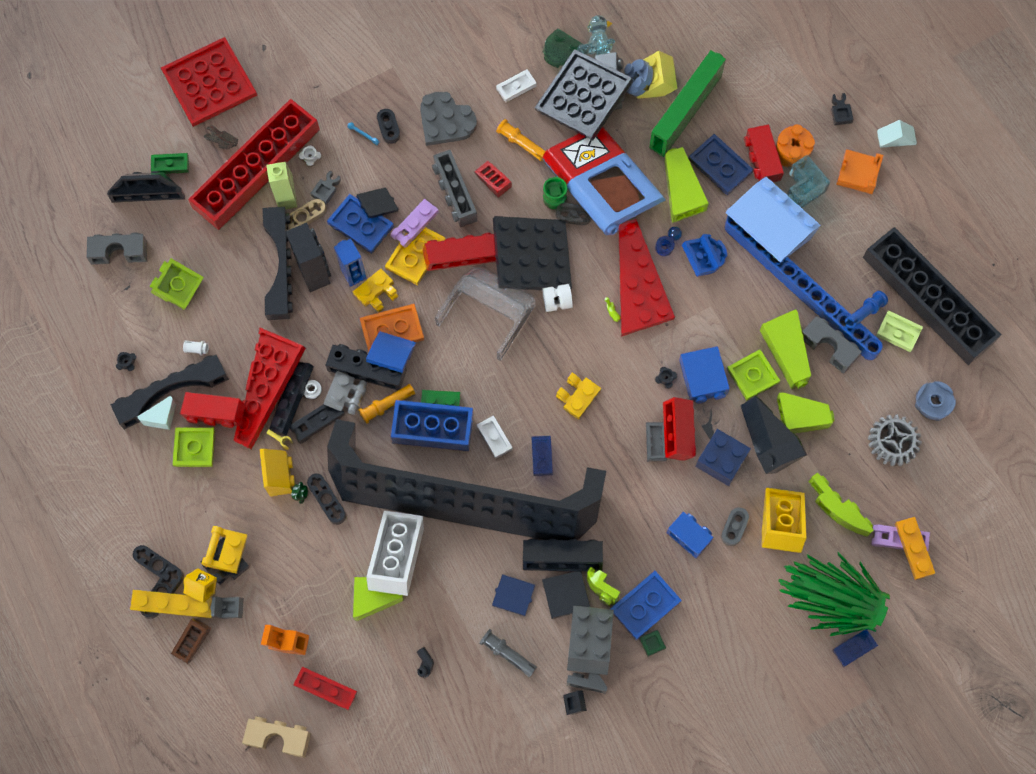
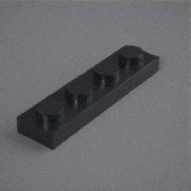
(291, 398)

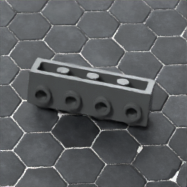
(455, 188)

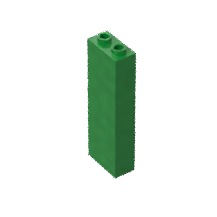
(687, 103)

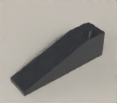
(771, 438)

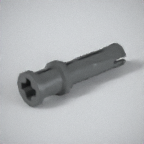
(500, 648)

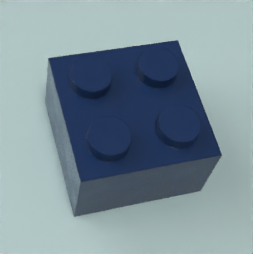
(723, 457)

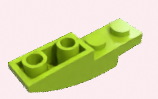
(846, 513)

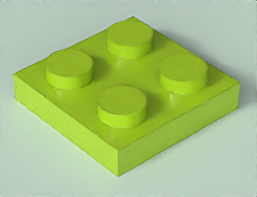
(753, 374)
(194, 447)

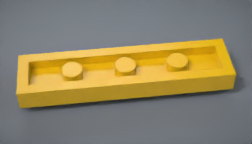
(170, 604)

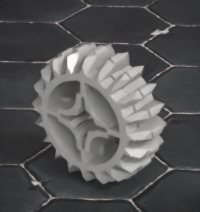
(893, 425)

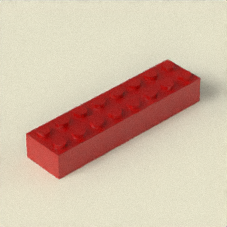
(247, 169)

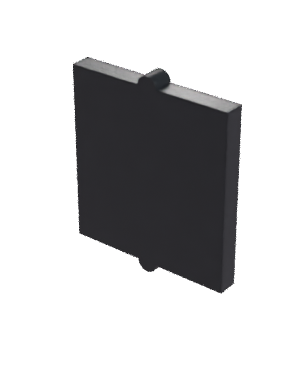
(377, 202)

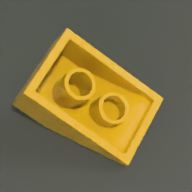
(784, 520)

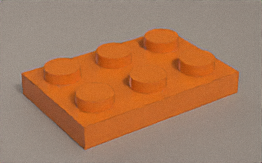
(398, 322)

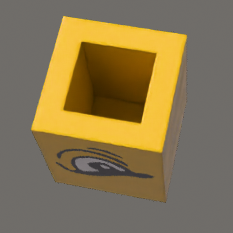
(199, 585)

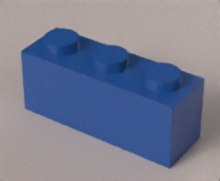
(350, 262)

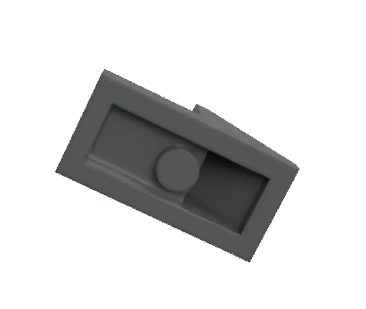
(593, 683)

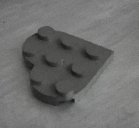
(445, 120)

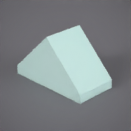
(896, 134)
(160, 414)

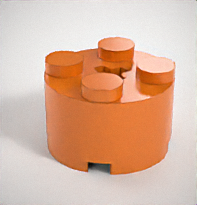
(794, 144)

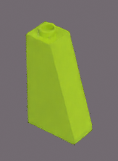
(684, 189)
(788, 347)

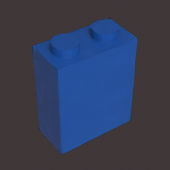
(704, 374)

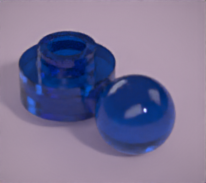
(674, 234)

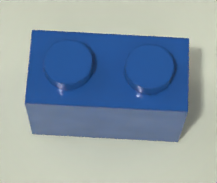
(690, 534)

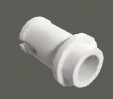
(196, 347)

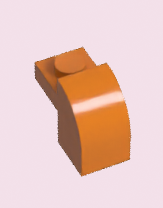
(284, 640)

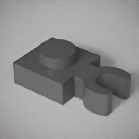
(325, 189)

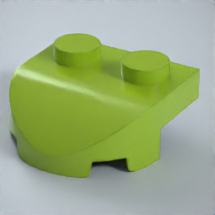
(597, 583)

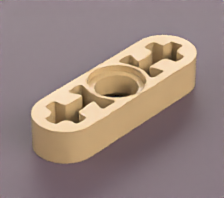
(303, 210)

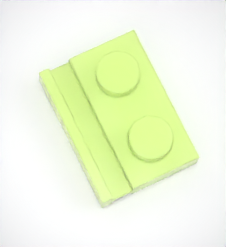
(899, 331)

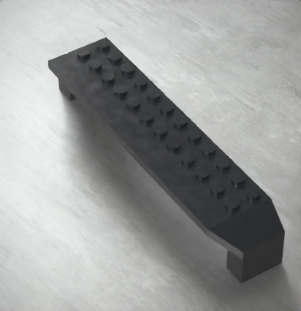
(459, 500)

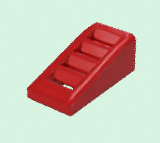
(502, 188)

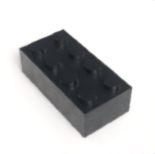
(309, 256)

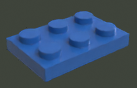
(355, 224)
(645, 605)

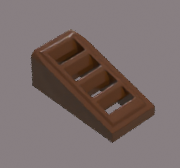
(185, 636)

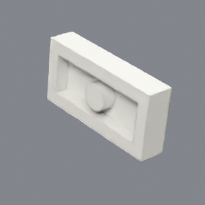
(516, 85)
(494, 437)

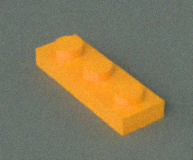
(915, 548)

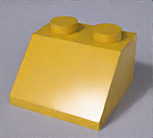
(277, 472)

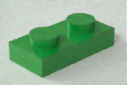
(170, 163)
(441, 397)

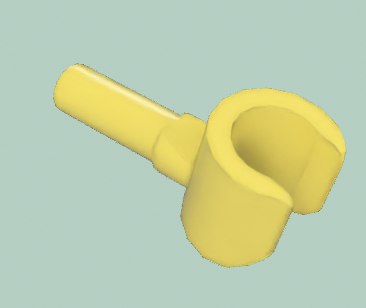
(279, 438)

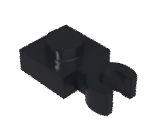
(840, 111)

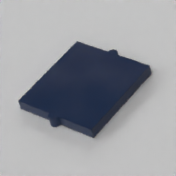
(513, 595)

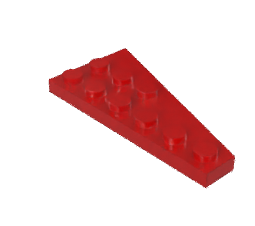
(641, 290)
(266, 381)

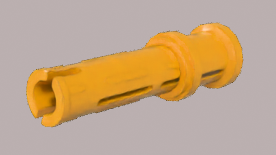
(514, 135)
(378, 407)

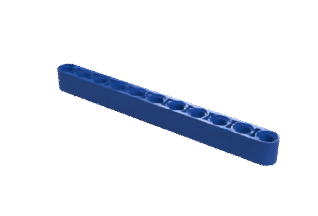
(806, 294)

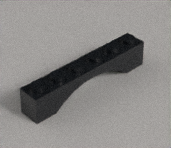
(278, 298)
(205, 373)

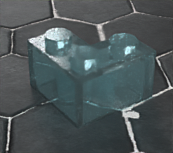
(810, 182)

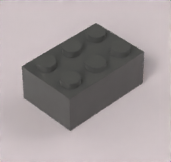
(590, 640)

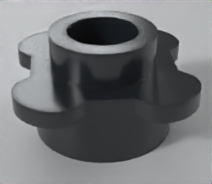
(122, 356)
(666, 372)

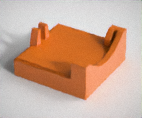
(859, 171)

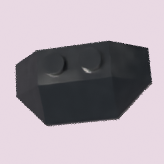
(145, 187)

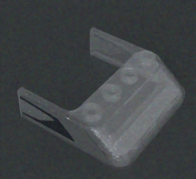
(483, 287)

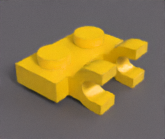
(374, 287)
(581, 398)

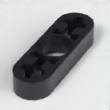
(338, 507)

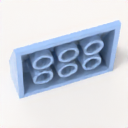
(773, 219)

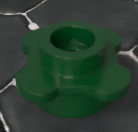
(299, 492)

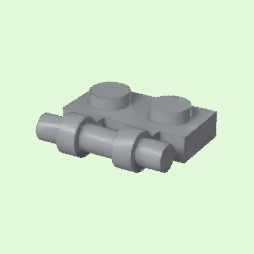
(339, 390)

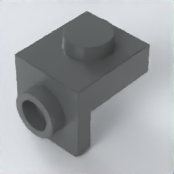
(227, 607)

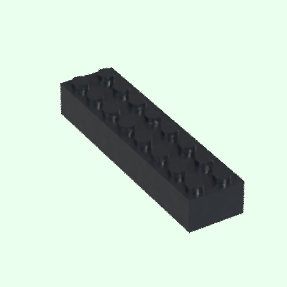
(931, 296)

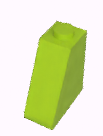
(803, 414)
(371, 602)

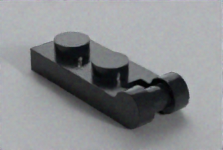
(315, 422)

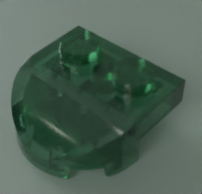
(559, 48)

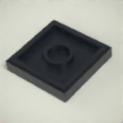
(564, 593)

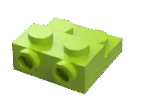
(176, 283)

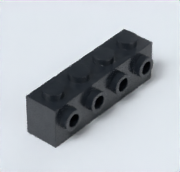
(355, 365)
(562, 555)

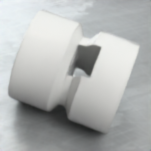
(564, 298)

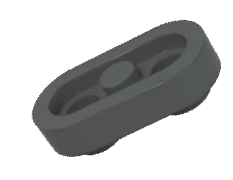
(735, 527)

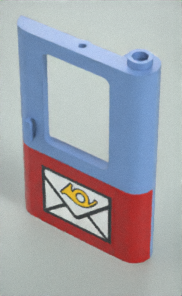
(582, 159)

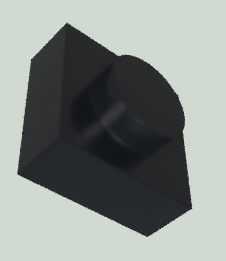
(574, 702)

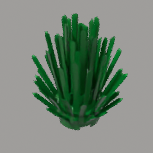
(847, 603)

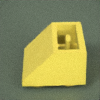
(663, 76)

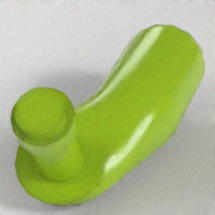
(611, 309)

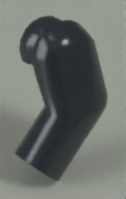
(426, 664)

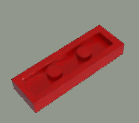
(325, 688)

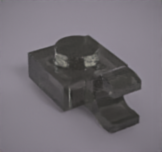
(222, 138)

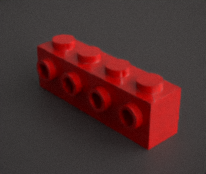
(459, 252)

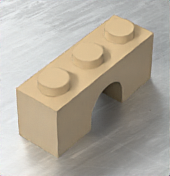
(259, 732)

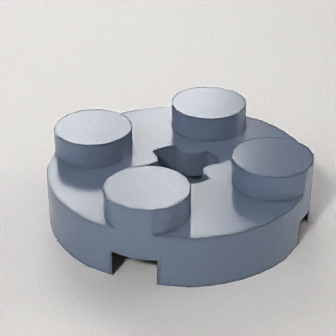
(644, 71)
(932, 390)

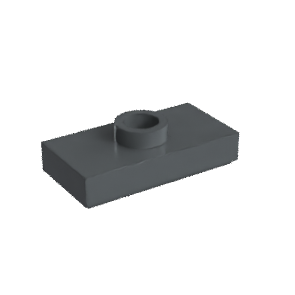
(655, 441)

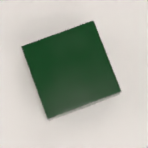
(652, 643)

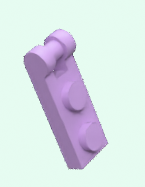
(415, 223)
(893, 537)

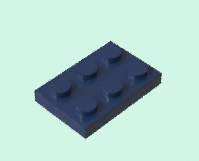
(720, 164)

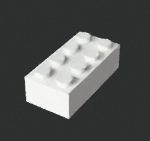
(395, 553)

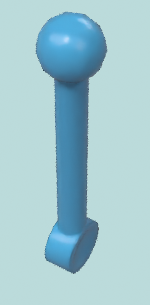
(351, 126)

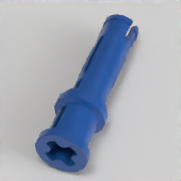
(870, 306)

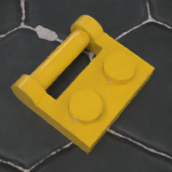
(231, 551)

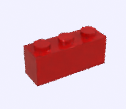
(763, 153)
(212, 409)
(679, 429)

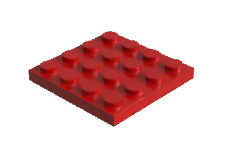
(208, 81)

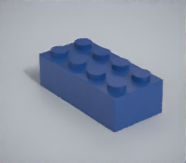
(432, 425)

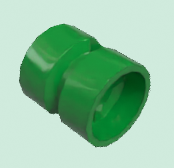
(554, 192)

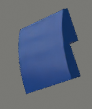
(390, 351)

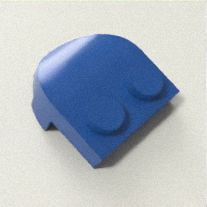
(705, 254)

